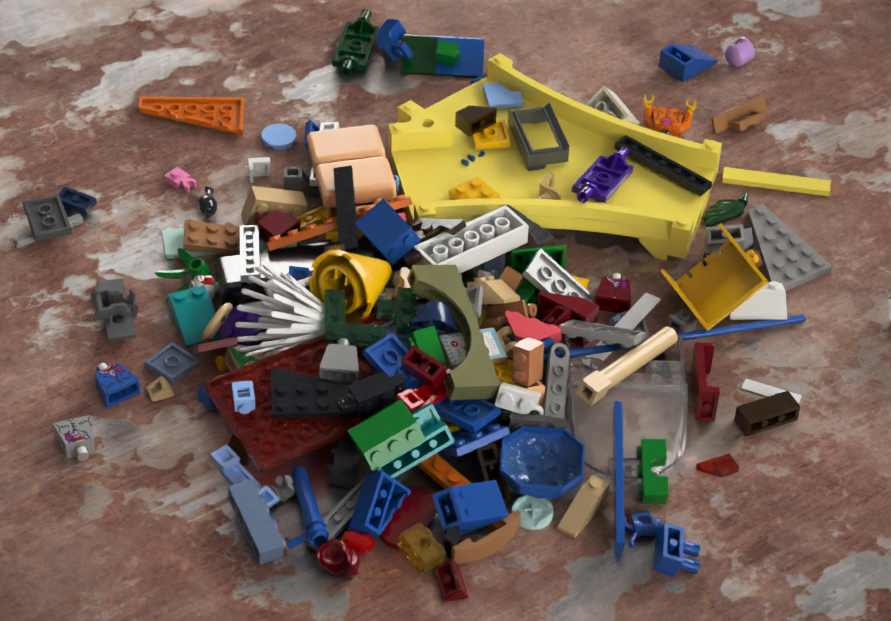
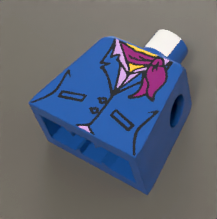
(115, 383)

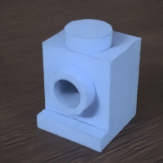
(243, 401)

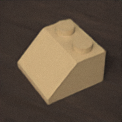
(494, 290)

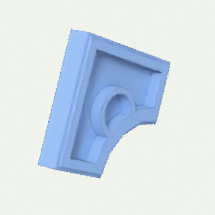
(502, 98)

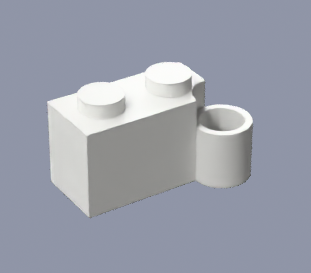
(518, 399)

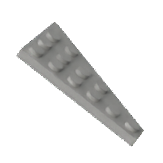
(784, 253)

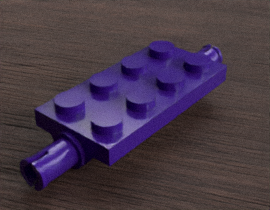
(603, 177)

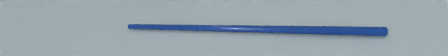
(687, 336)

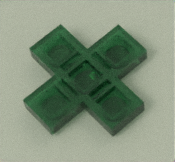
(400, 310)

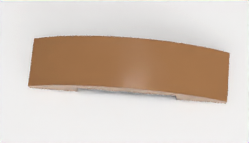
(468, 551)

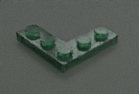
(335, 325)

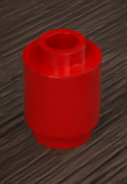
(359, 540)

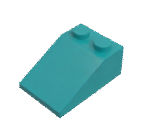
(191, 313)

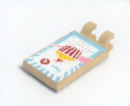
(454, 346)

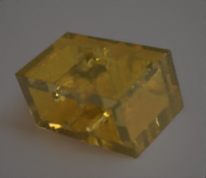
(421, 548)

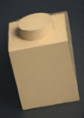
(585, 506)

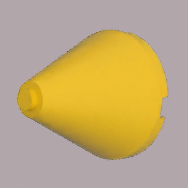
(358, 275)

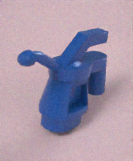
(643, 526)

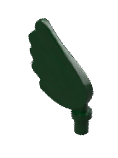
(725, 210)

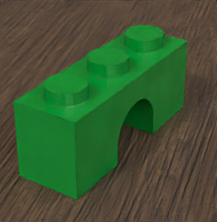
(652, 487)

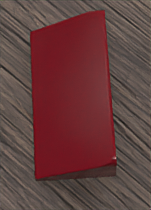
(451, 581)

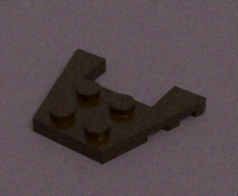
(428, 228)

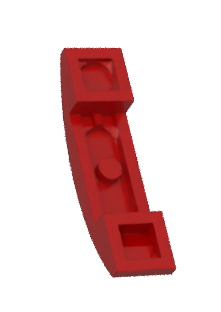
(421, 396)

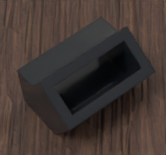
(450, 539)

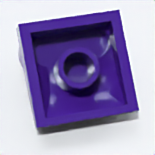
(230, 330)

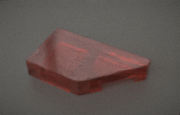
(718, 466)

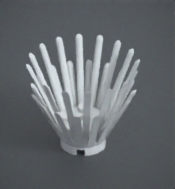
(302, 313)

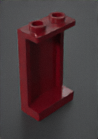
(704, 397)

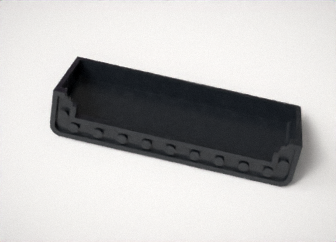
(278, 260)

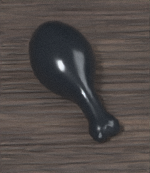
(208, 202)

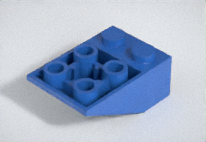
(684, 61)
(470, 506)

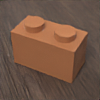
(527, 361)

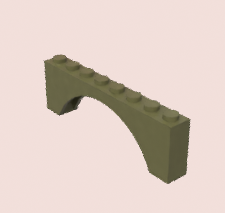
(476, 374)

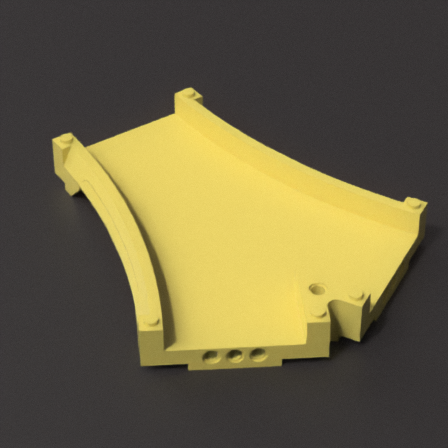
(647, 206)

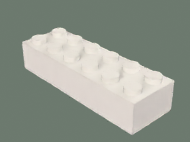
(477, 242)

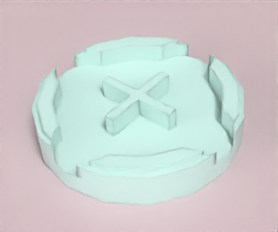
(534, 512)

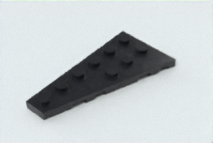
(308, 396)

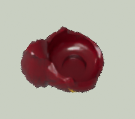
(338, 557)

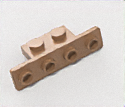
(741, 116)
(496, 314)

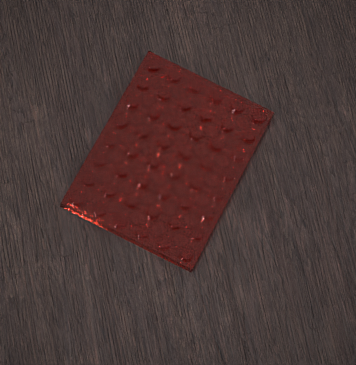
(280, 440)

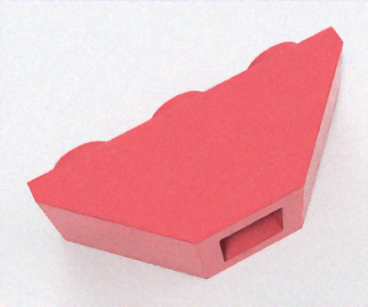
(531, 327)

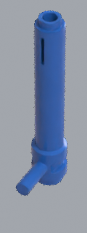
(314, 525)

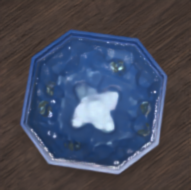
(542, 461)

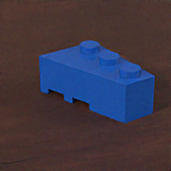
(377, 503)

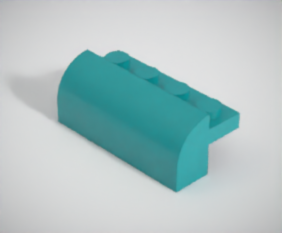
(437, 438)

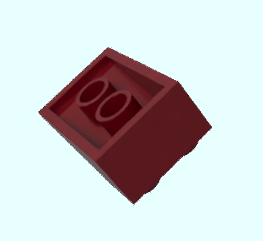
(580, 308)

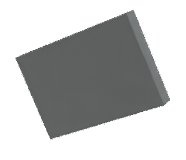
(47, 217)

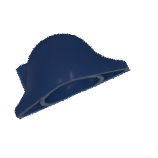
(434, 314)

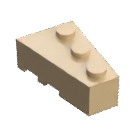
(265, 200)

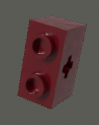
(424, 368)

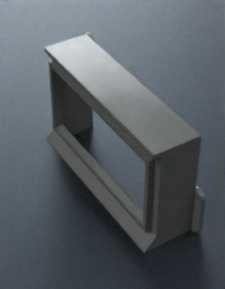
(538, 158)

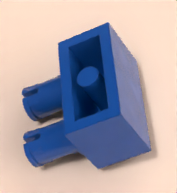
(670, 549)

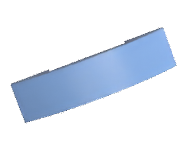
(228, 464)

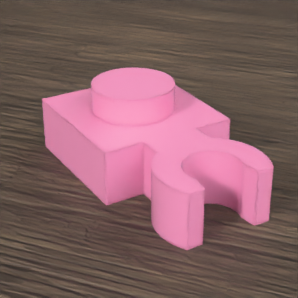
(180, 178)

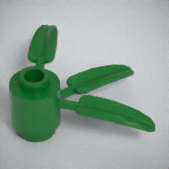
(195, 267)

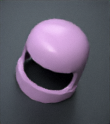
(740, 53)

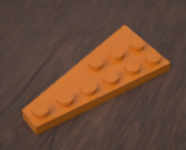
(209, 112)

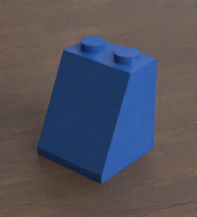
(387, 232)

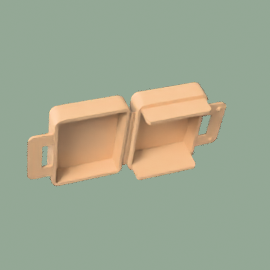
(356, 147)

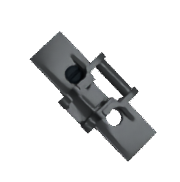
(120, 311)

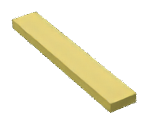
(776, 181)

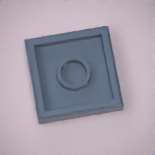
(172, 363)

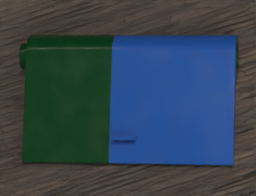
(423, 57)

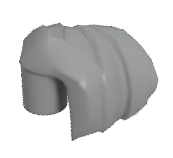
(285, 488)

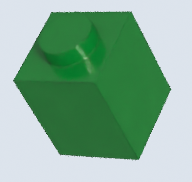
(447, 53)

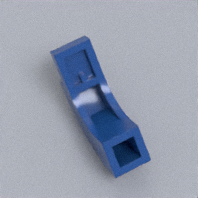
(389, 40)

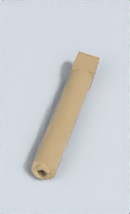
(598, 383)

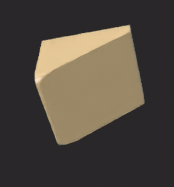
(159, 389)

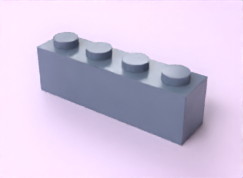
(256, 521)

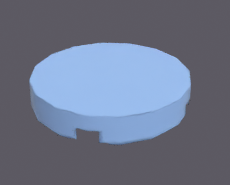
(278, 136)

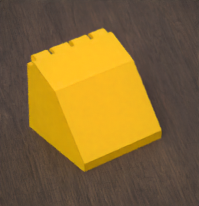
(721, 284)

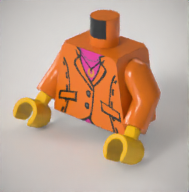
(668, 120)

